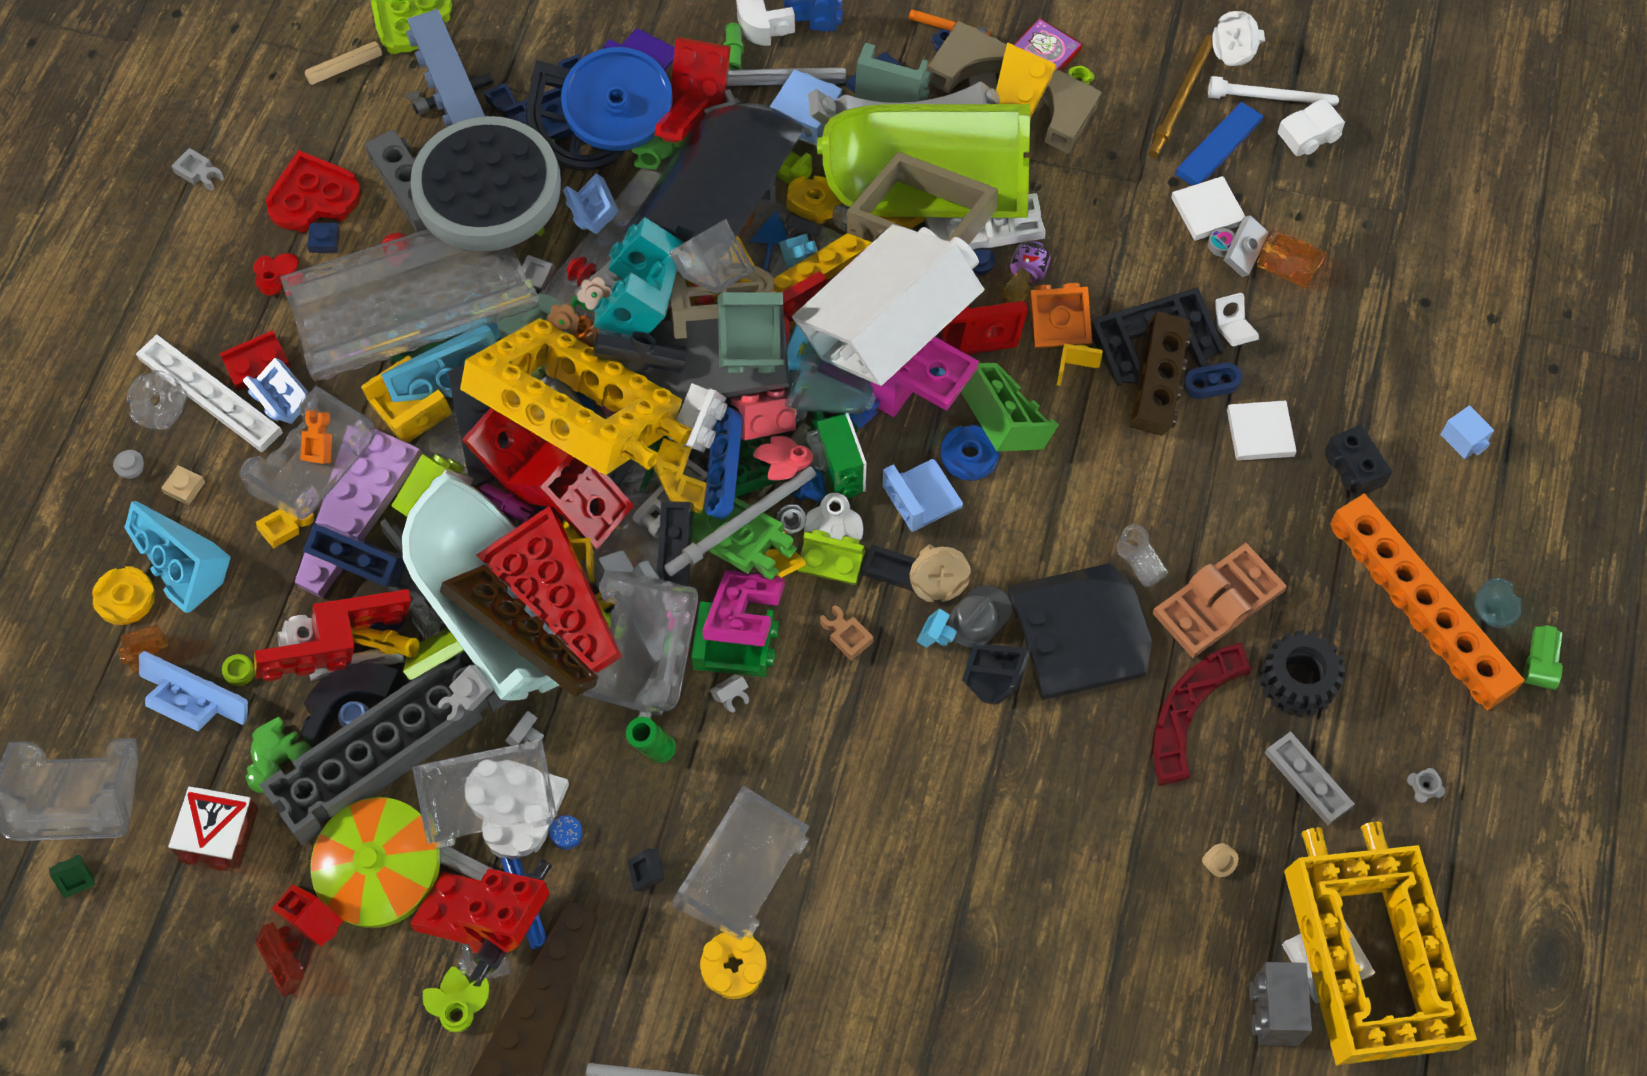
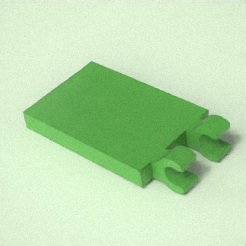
(748, 544)

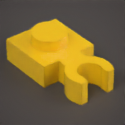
(281, 527)

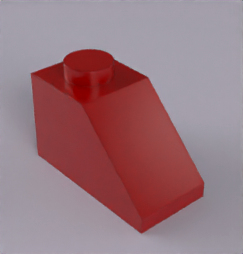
(308, 915)

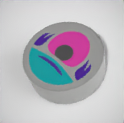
(1220, 241)

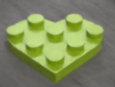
(392, 20)

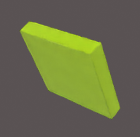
(432, 653)

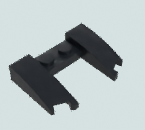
(1116, 330)

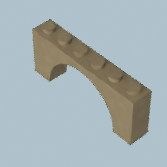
(974, 53)

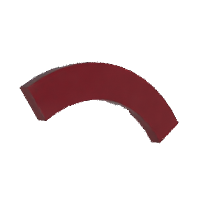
(1183, 702)

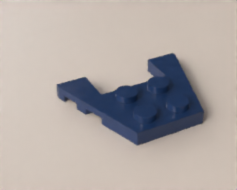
(504, 102)

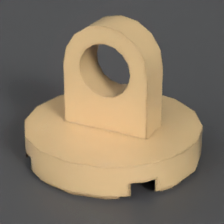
(939, 573)

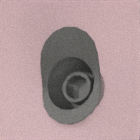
(980, 615)

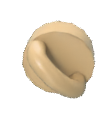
(1220, 860)

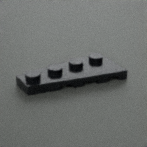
(468, 413)

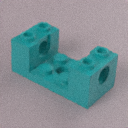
(648, 277)

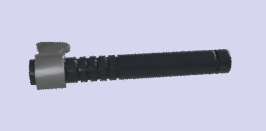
(422, 105)

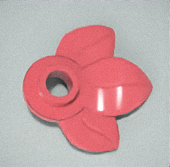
(784, 456)

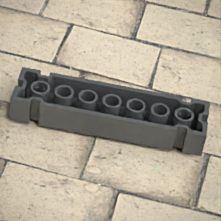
(373, 750)

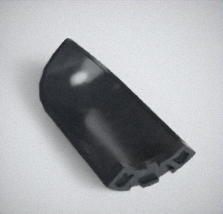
(720, 170)

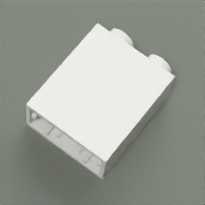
(890, 302)

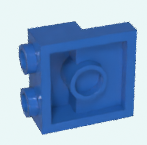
(821, 13)

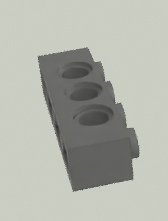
(394, 165)

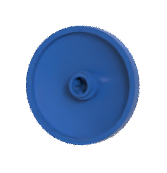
(616, 98)

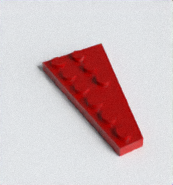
(549, 579)

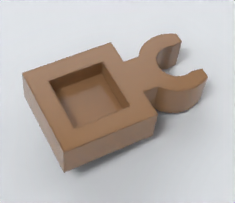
(847, 636)

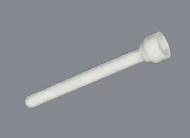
(1220, 87)

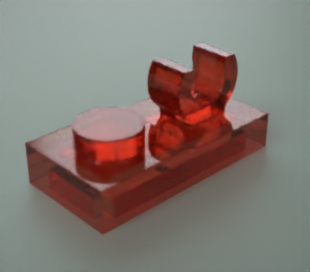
(279, 959)

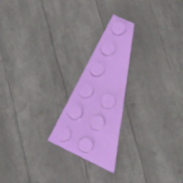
(359, 502)

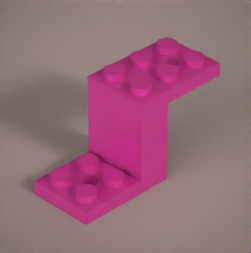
(916, 378)

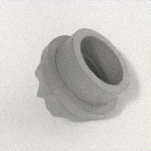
(792, 517)

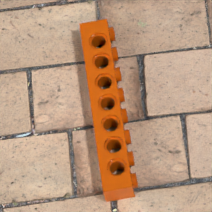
(1441, 607)

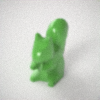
(655, 152)
(271, 749)

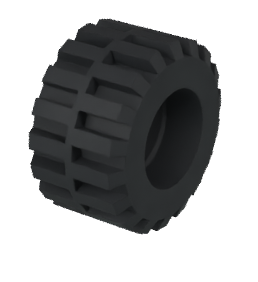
(1312, 653)

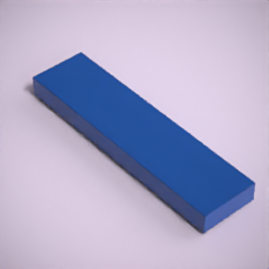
(1219, 145)

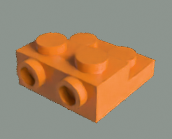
(1060, 316)

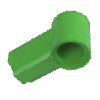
(1543, 664)

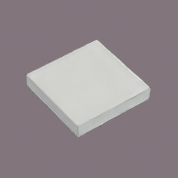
(1208, 207)
(1261, 430)

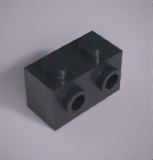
(1357, 461)

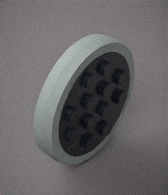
(485, 183)

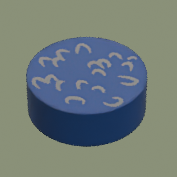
(566, 832)

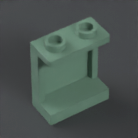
(889, 82)
(749, 331)

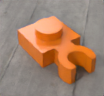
(315, 442)

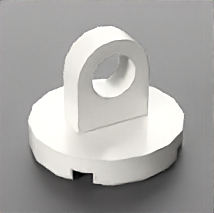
(1237, 38)

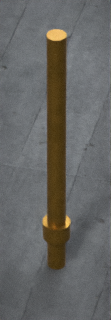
(1165, 131)

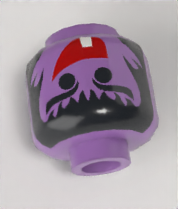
(1033, 258)

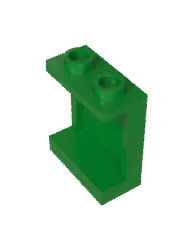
(732, 657)

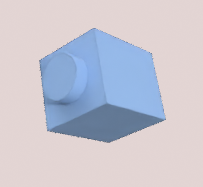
(1467, 433)

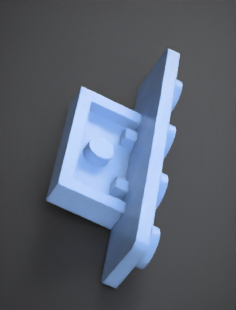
(188, 696)

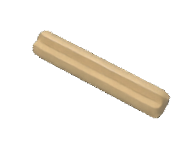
(343, 62)

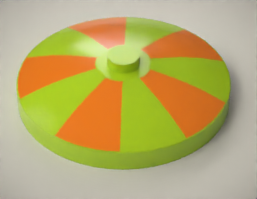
(374, 863)

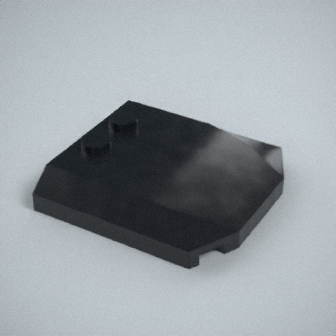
(1082, 630)

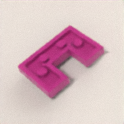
(727, 618)

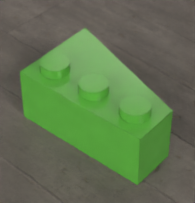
(1004, 412)

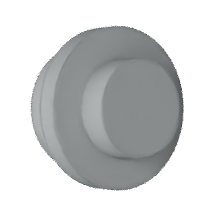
(128, 464)

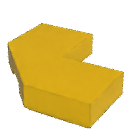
(670, 469)

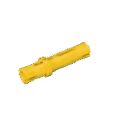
(387, 641)

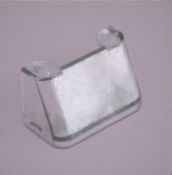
(485, 792)
(67, 795)
(741, 865)

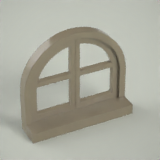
(682, 311)

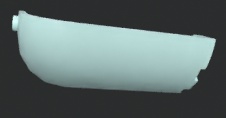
(442, 542)

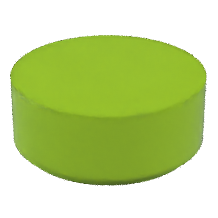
(238, 670)

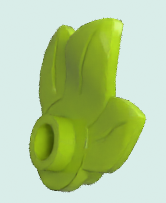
(453, 996)

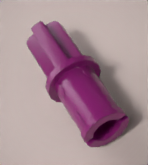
(508, 504)

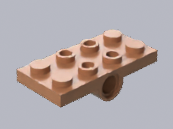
(1219, 599)

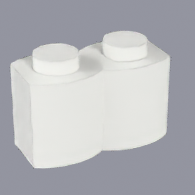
(1311, 127)

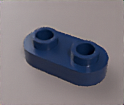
(1211, 380)

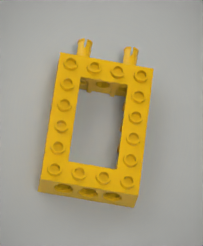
(642, 409)
(1401, 876)

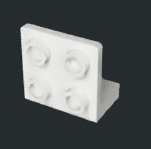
(701, 412)

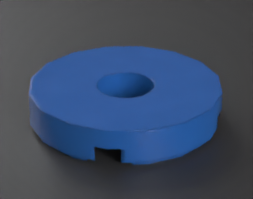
(968, 467)

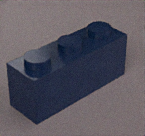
(355, 555)

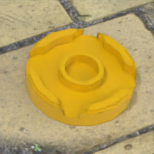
(123, 595)

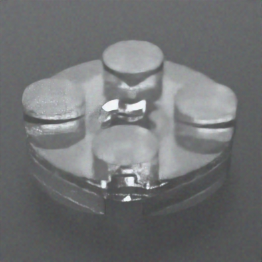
(170, 404)

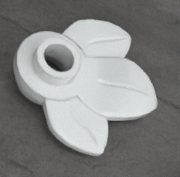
(836, 523)

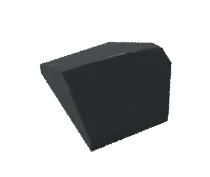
(995, 671)

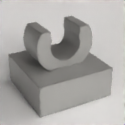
(728, 690)
(524, 731)

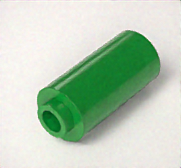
(650, 740)

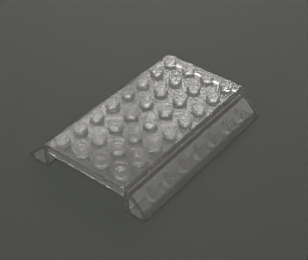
(401, 299)

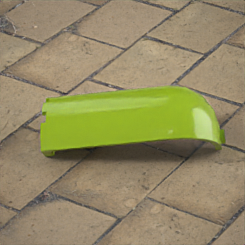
(967, 139)

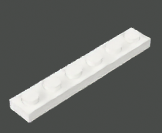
(211, 394)

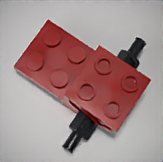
(484, 913)

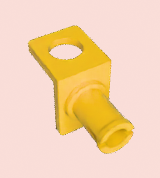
(582, 548)

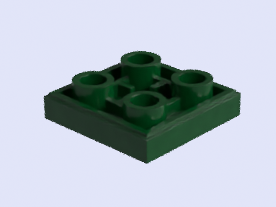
(751, 472)

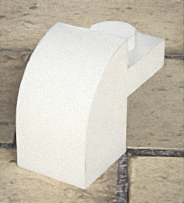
(761, 25)

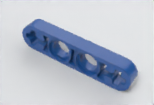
(721, 495)

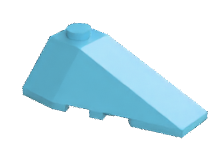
(429, 370)
(183, 559)

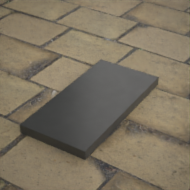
(703, 363)

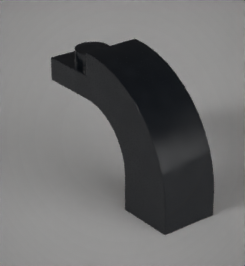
(354, 683)

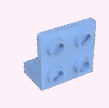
(921, 494)

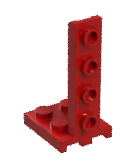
(696, 84)

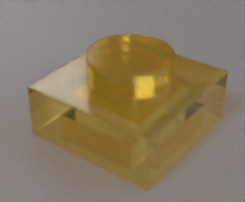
(1017, 287)

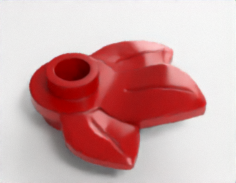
(270, 272)

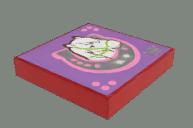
(1049, 44)

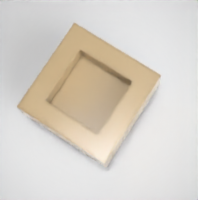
(183, 485)

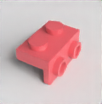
(765, 413)

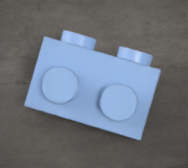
(592, 204)
(277, 391)

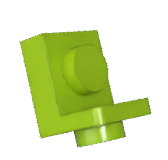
(795, 167)

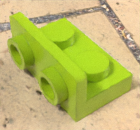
(832, 557)

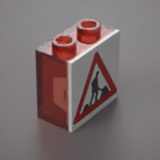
(213, 828)

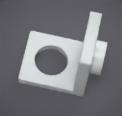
(1234, 327)

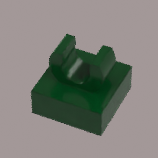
(71, 876)

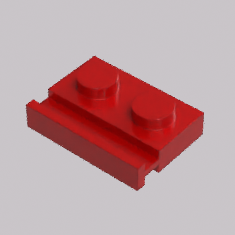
(252, 358)

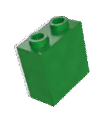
(843, 456)

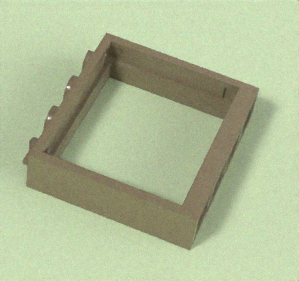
(930, 179)

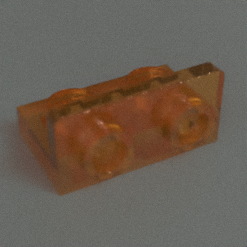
(1290, 258)

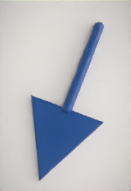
(770, 233)

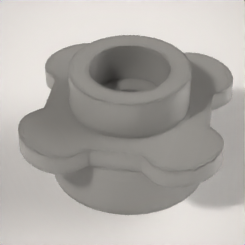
(1430, 777)

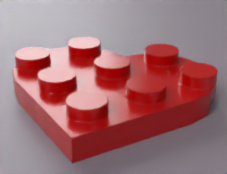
(312, 190)

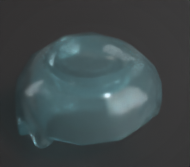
(1497, 603)

